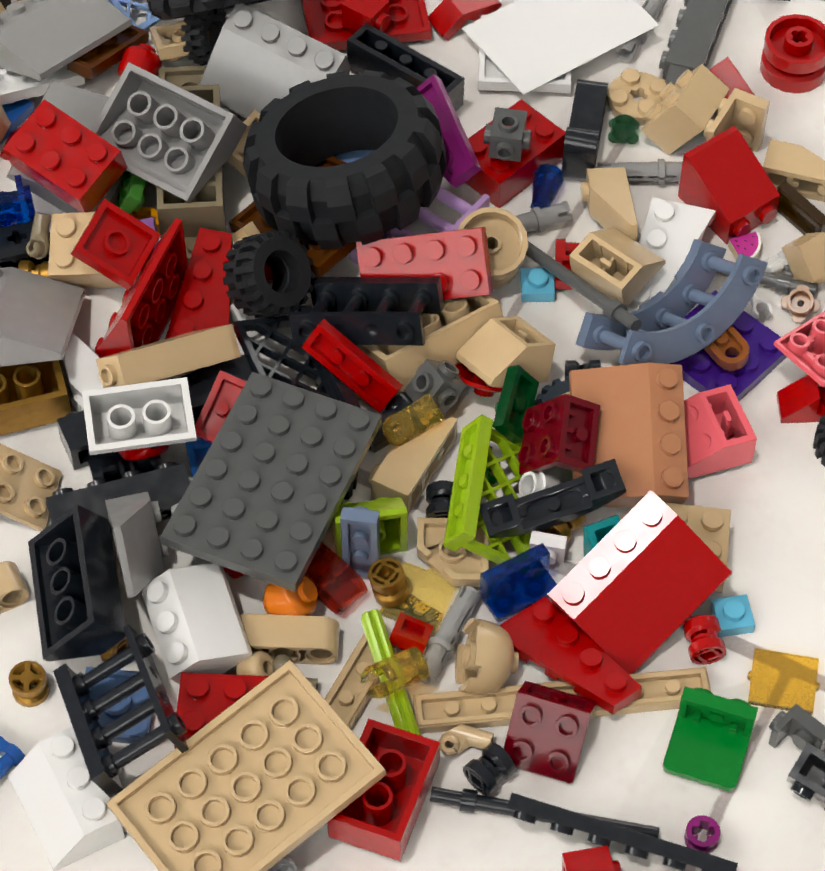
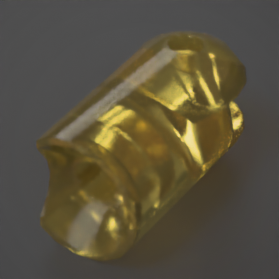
(412, 421)
(401, 671)

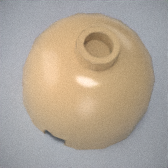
(485, 658)

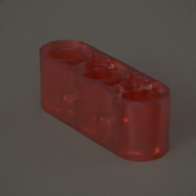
(335, 580)

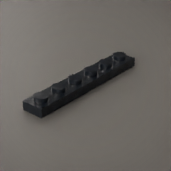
(605, 832)

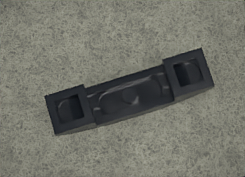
(555, 504)

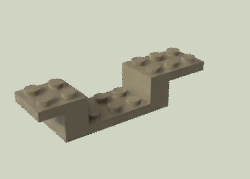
(208, 206)

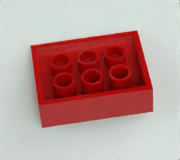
(151, 299)
(640, 583)

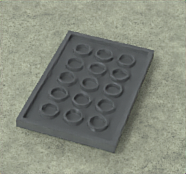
(272, 481)

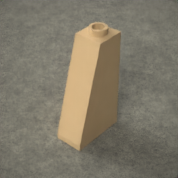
(169, 357)

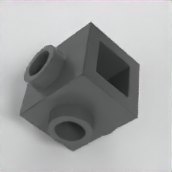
(507, 141)
(438, 380)

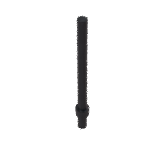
(469, 801)

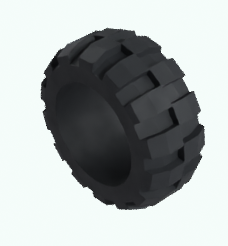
(352, 198)

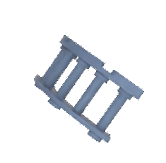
(664, 332)

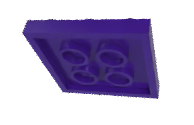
(705, 374)

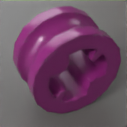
(708, 824)

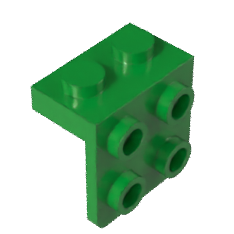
(710, 738)

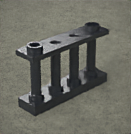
(371, 309)
(85, 712)

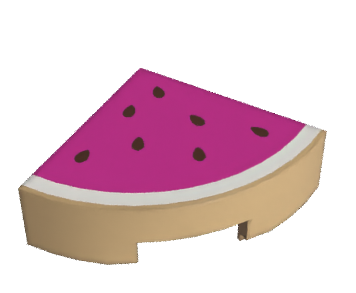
(746, 245)

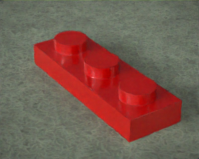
(351, 365)

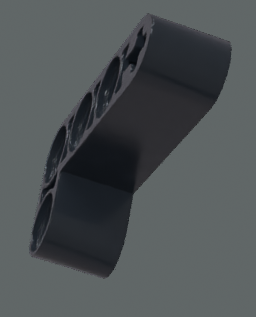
(584, 129)

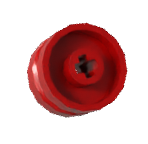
(794, 54)

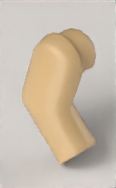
(462, 738)

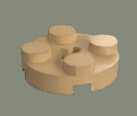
(633, 84)

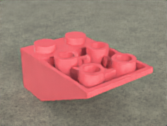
(807, 347)
(716, 432)

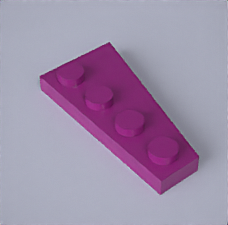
(459, 153)

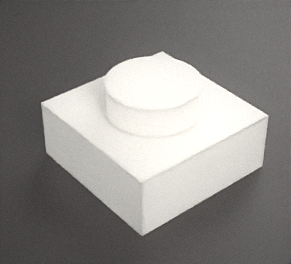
(554, 543)

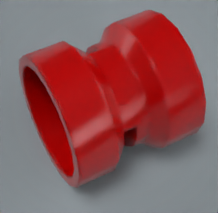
(704, 639)

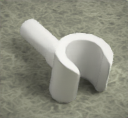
(760, 305)

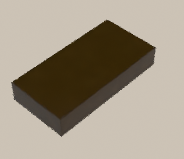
(799, 210)

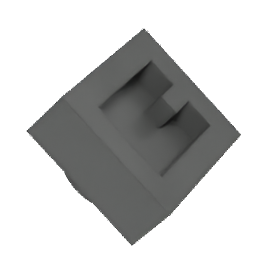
(799, 726)

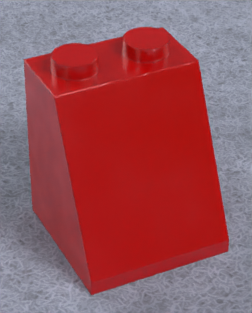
(730, 180)

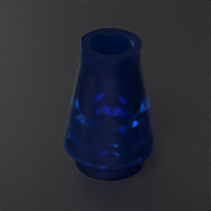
(546, 185)

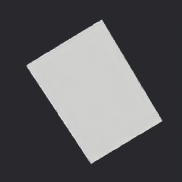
(551, 37)

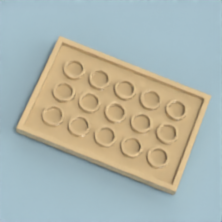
(249, 782)

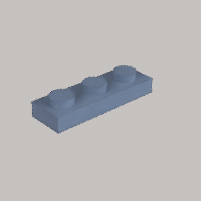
(360, 538)

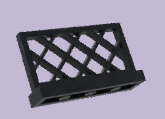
(327, 382)

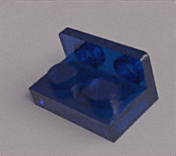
(17, 205)
(517, 583)

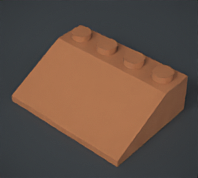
(639, 427)

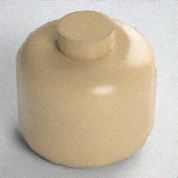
(257, 665)

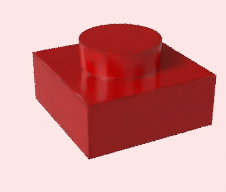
(410, 632)

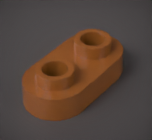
(729, 344)

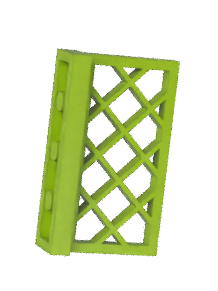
(467, 489)

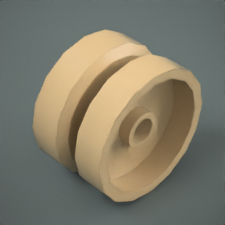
(506, 239)

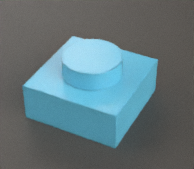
(537, 285)
(733, 615)

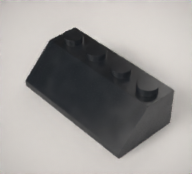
(76, 586)

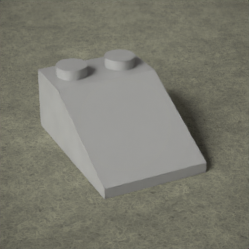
(136, 539)

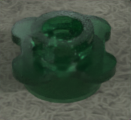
(623, 129)

